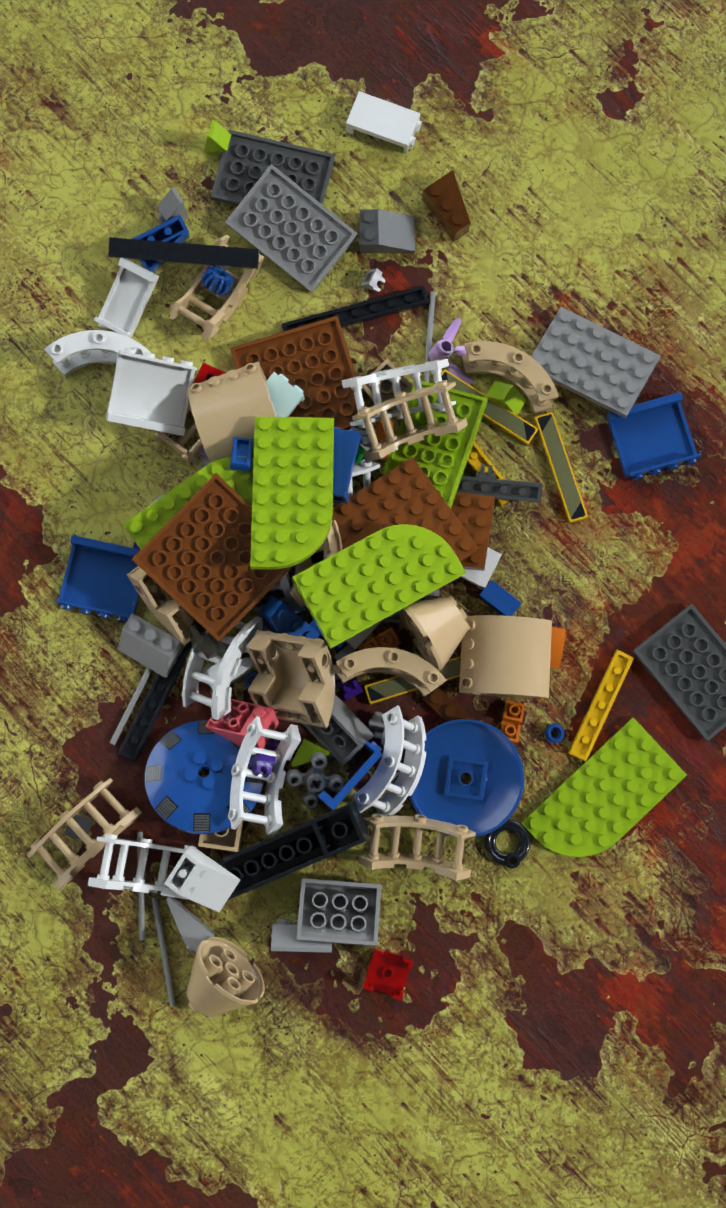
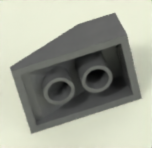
(386, 232)

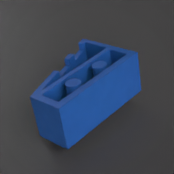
(169, 231)
(284, 620)

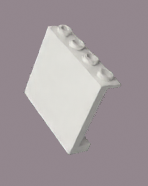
(150, 392)

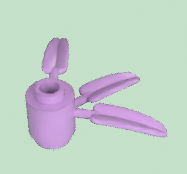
(444, 348)

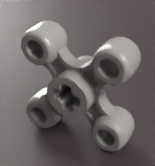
(314, 774)

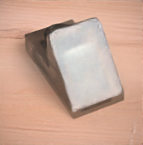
(204, 641)

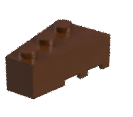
(447, 205)

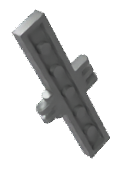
(487, 485)

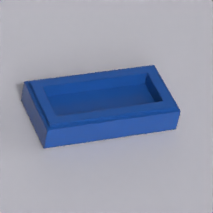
(241, 447)

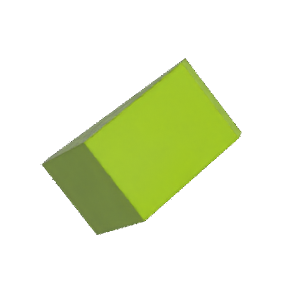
(217, 139)
(507, 396)
(305, 753)

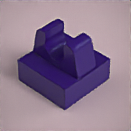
(350, 688)
(260, 763)

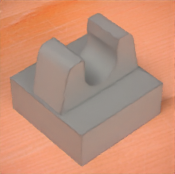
(371, 279)

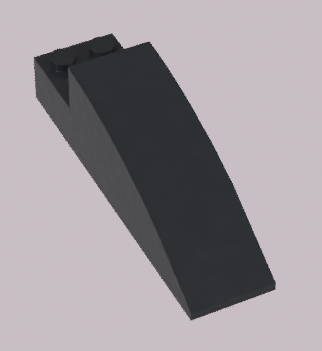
(296, 848)

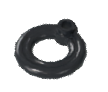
(519, 854)

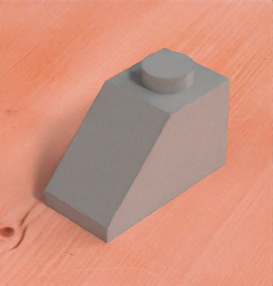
(171, 206)

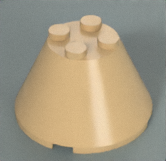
(436, 628)
(222, 979)

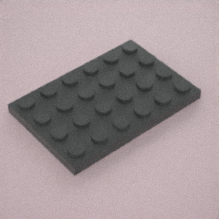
(250, 157)
(691, 668)

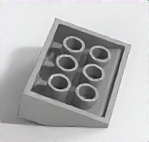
(339, 912)

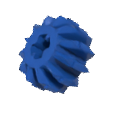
(217, 280)

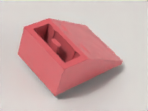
(235, 723)

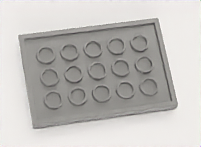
(291, 228)
(594, 362)

